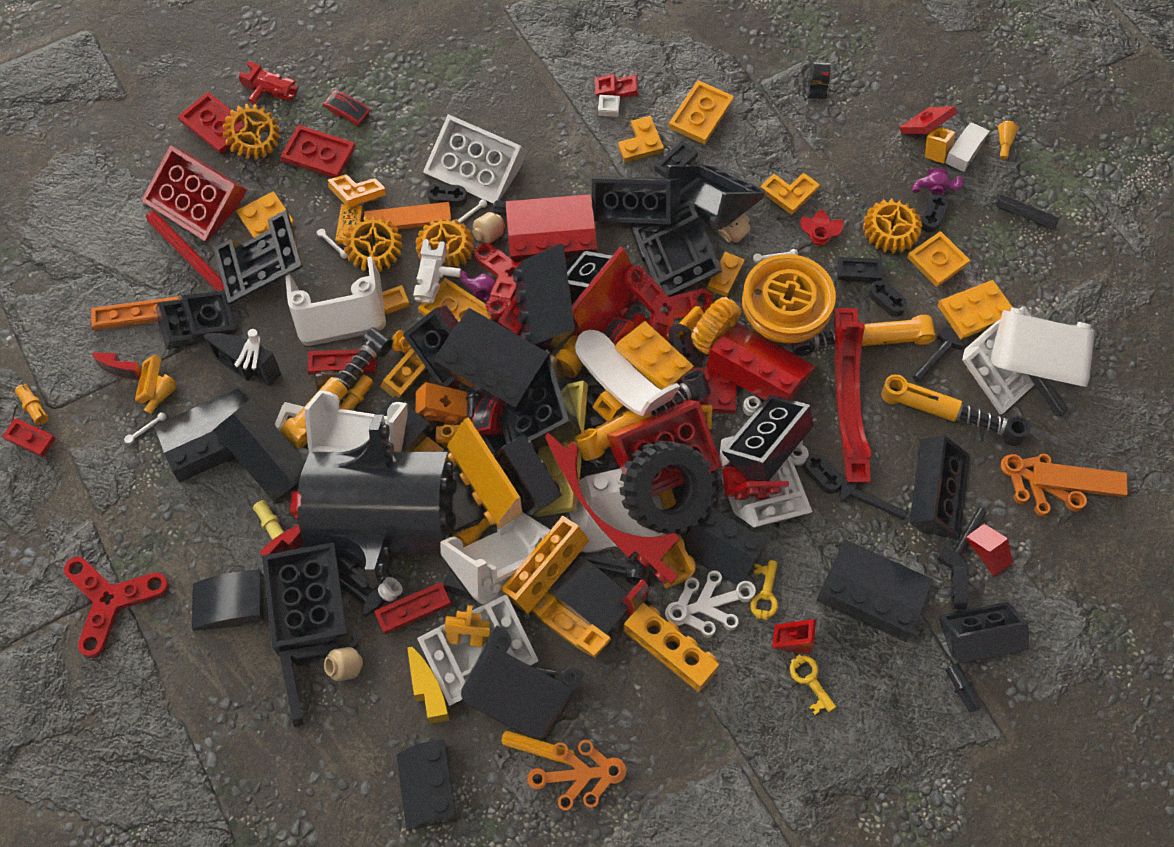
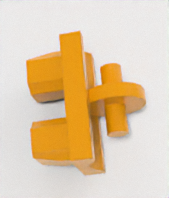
(469, 624)

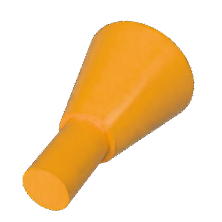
(1007, 133)
(163, 389)
(473, 533)

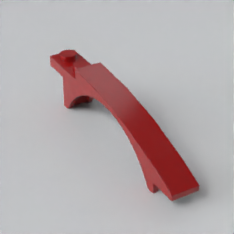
(847, 357)
(649, 549)

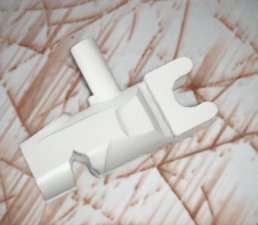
(431, 271)

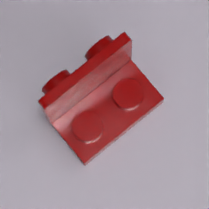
(742, 488)

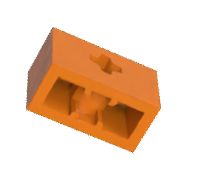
(441, 404)

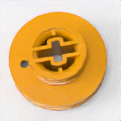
(793, 299)

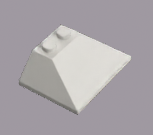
(1000, 385)
(604, 499)
(782, 506)
(454, 661)

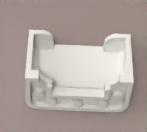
(1044, 347)
(493, 560)

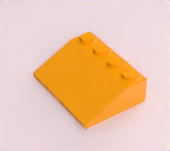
(484, 475)

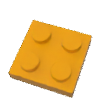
(257, 213)
(938, 259)

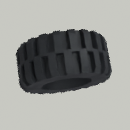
(695, 495)

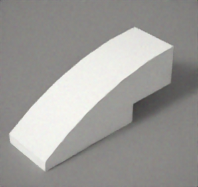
(967, 146)

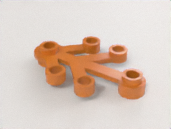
(1021, 471)
(581, 774)

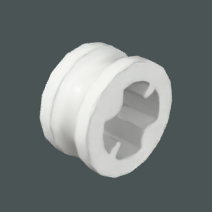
(390, 589)

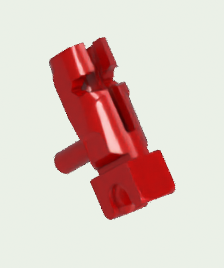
(267, 82)

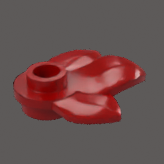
(821, 226)

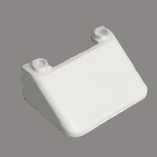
(343, 430)

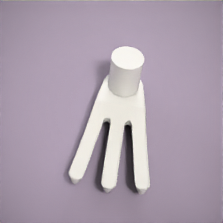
(252, 345)

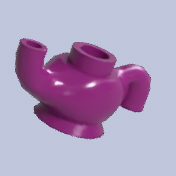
(938, 182)
(480, 285)

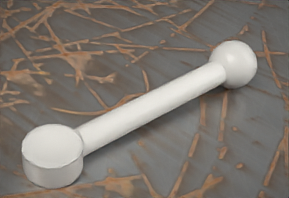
(482, 204)
(322, 234)
(758, 258)
(129, 439)

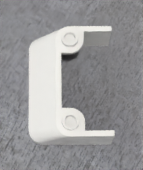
(340, 316)

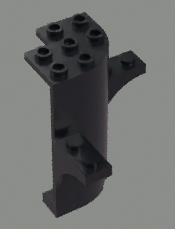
(377, 501)

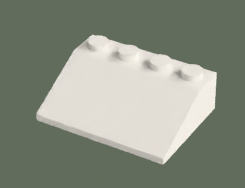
(474, 159)

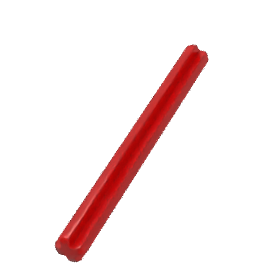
(185, 251)

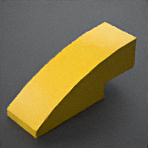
(427, 688)

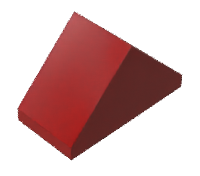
(991, 548)
(795, 636)

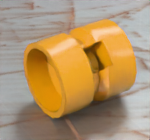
(569, 359)

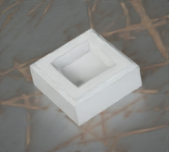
(608, 105)

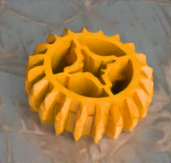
(237, 140)
(905, 229)
(456, 237)
(364, 242)
(715, 322)

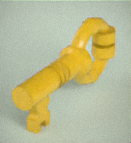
(766, 594)
(811, 680)

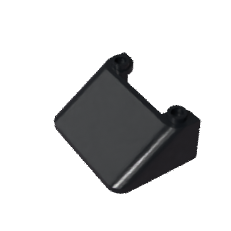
(715, 192)
(516, 691)

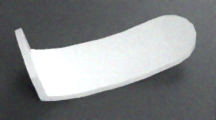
(619, 375)

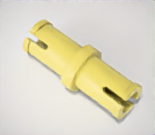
(269, 521)

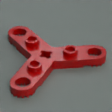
(500, 266)
(655, 298)
(102, 616)

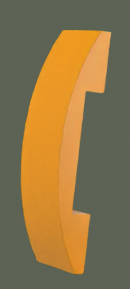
(569, 626)

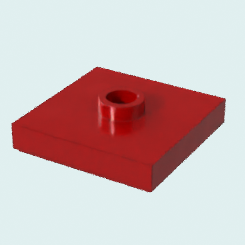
(928, 120)

